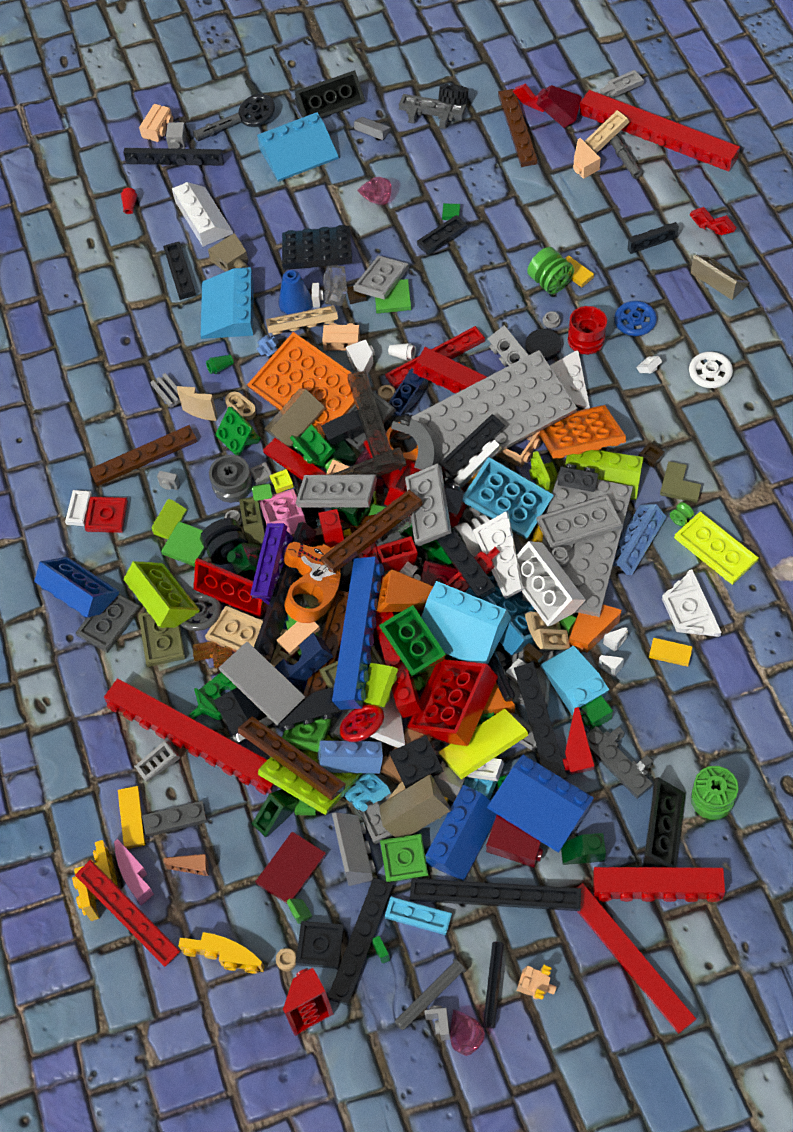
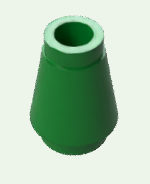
(219, 363)

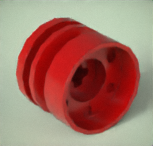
(587, 330)

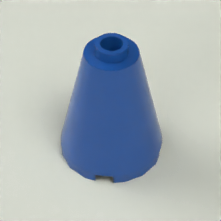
(294, 294)

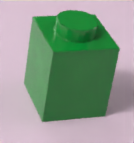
(596, 713)

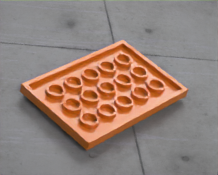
(305, 367)

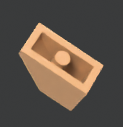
(585, 160)

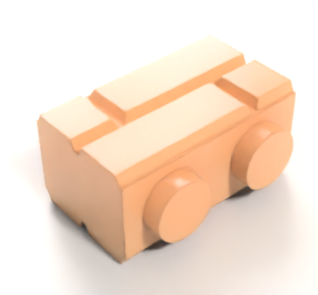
(156, 123)
(338, 337)

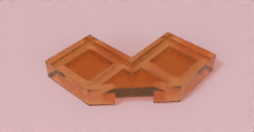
(212, 650)

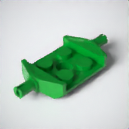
(208, 693)

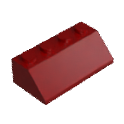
(227, 588)
(306, 1002)

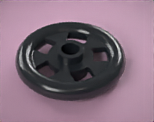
(256, 110)

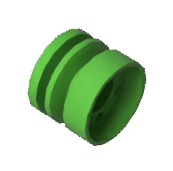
(550, 270)
(714, 803)

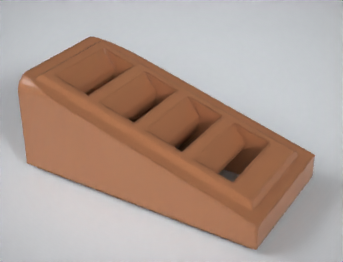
(190, 864)

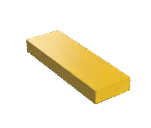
(131, 817)

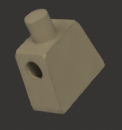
(229, 254)

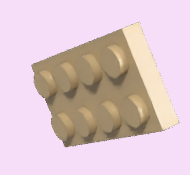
(306, 318)
(235, 629)

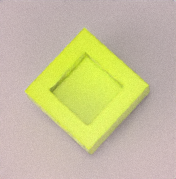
(281, 481)

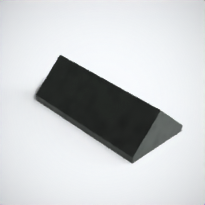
(330, 95)
(664, 825)

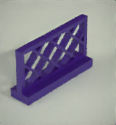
(270, 559)

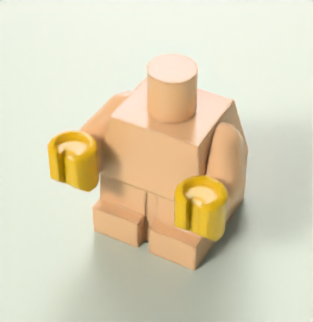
(536, 982)

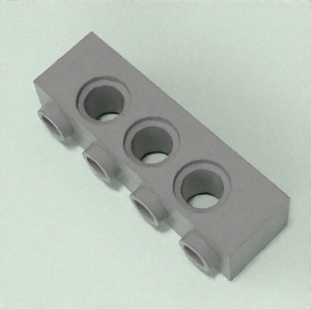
(502, 339)

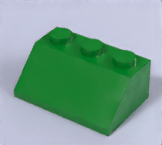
(413, 641)

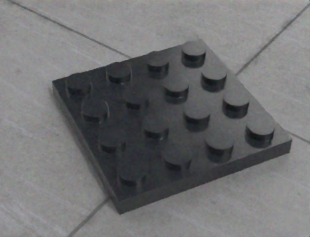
(316, 247)

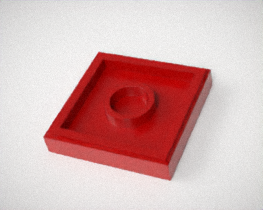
(106, 514)

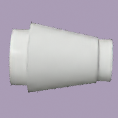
(403, 351)

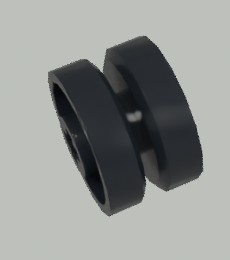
(221, 538)

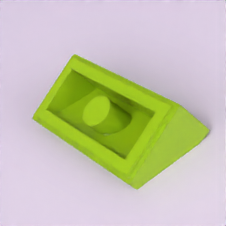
(168, 519)

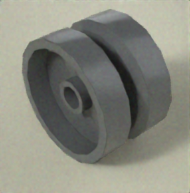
(230, 478)

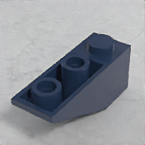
(408, 393)

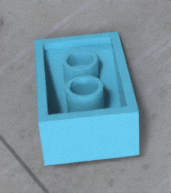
(574, 679)

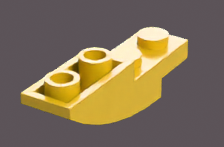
(230, 953)

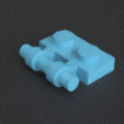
(367, 789)

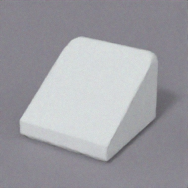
(615, 639)
(611, 664)

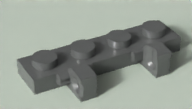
(420, 105)
(629, 773)

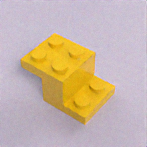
(86, 898)

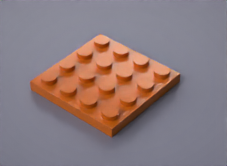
(582, 432)

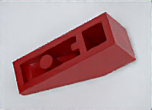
(331, 527)
(577, 751)

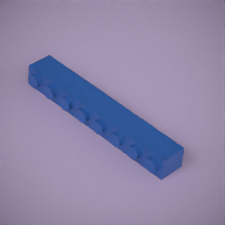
(358, 634)

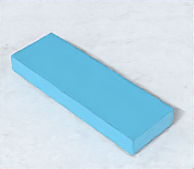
(418, 915)

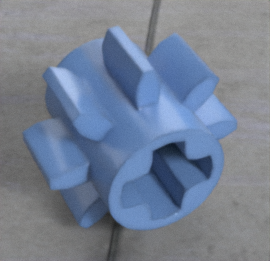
(267, 345)

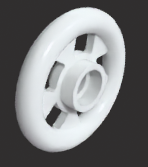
(710, 365)

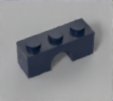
(313, 656)

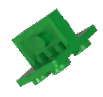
(236, 432)
(313, 446)

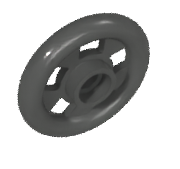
(205, 623)

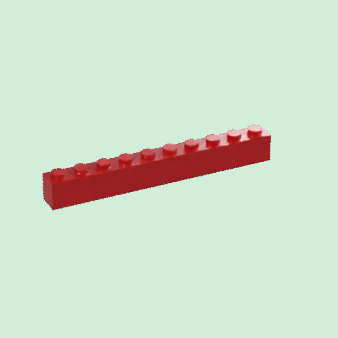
(662, 131)
(404, 687)
(188, 734)

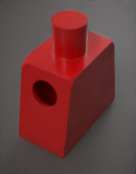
(397, 554)

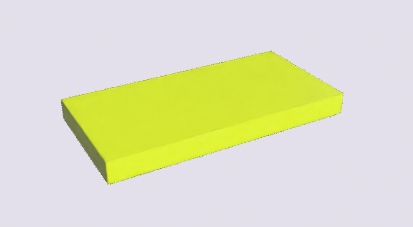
(716, 548)
(487, 742)

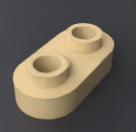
(242, 406)

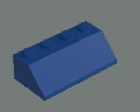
(75, 586)
(461, 834)

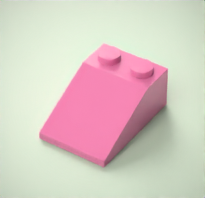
(282, 509)

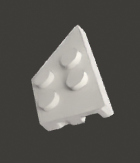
(571, 377)
(689, 608)

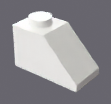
(360, 356)

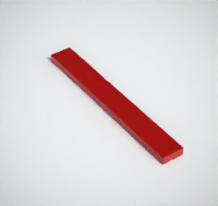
(634, 962)

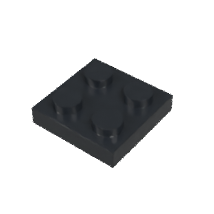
(416, 761)
(320, 944)

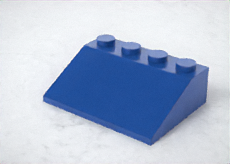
(540, 803)

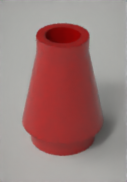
(128, 198)

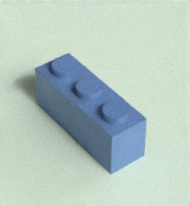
(350, 756)

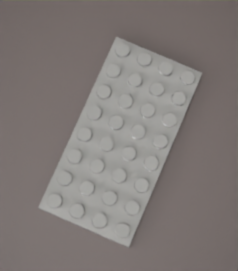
(521, 396)
(593, 558)

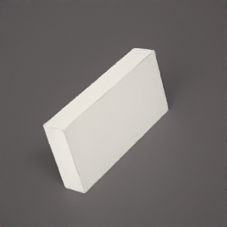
(78, 508)

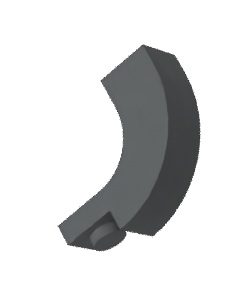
(428, 443)

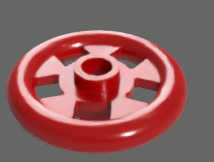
(361, 723)

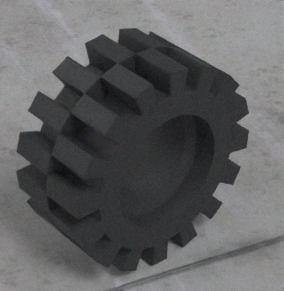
(453, 94)

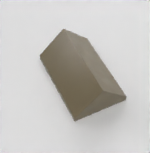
(717, 276)
(295, 417)
(413, 808)

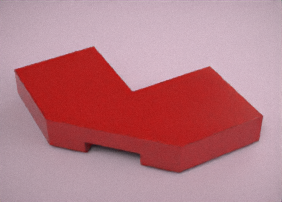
(527, 97)
(704, 220)

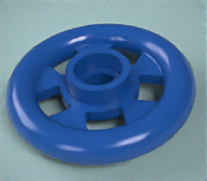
(629, 329)

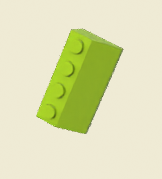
(611, 467)
(160, 593)

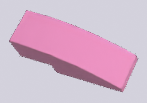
(132, 873)

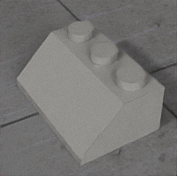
(353, 848)

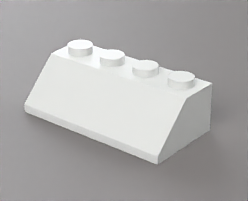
(201, 213)
(547, 584)

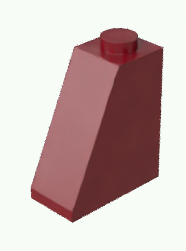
(559, 104)
(513, 843)

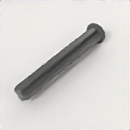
(430, 994)

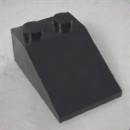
(237, 709)

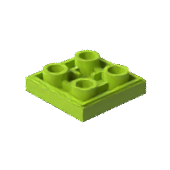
(379, 684)

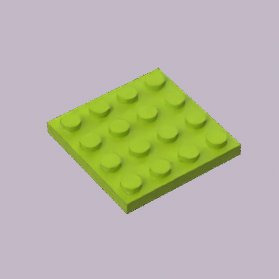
(294, 785)

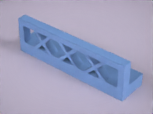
(638, 538)

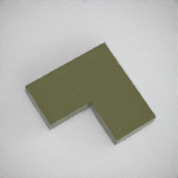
(676, 487)

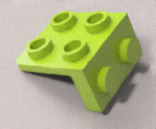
(543, 474)

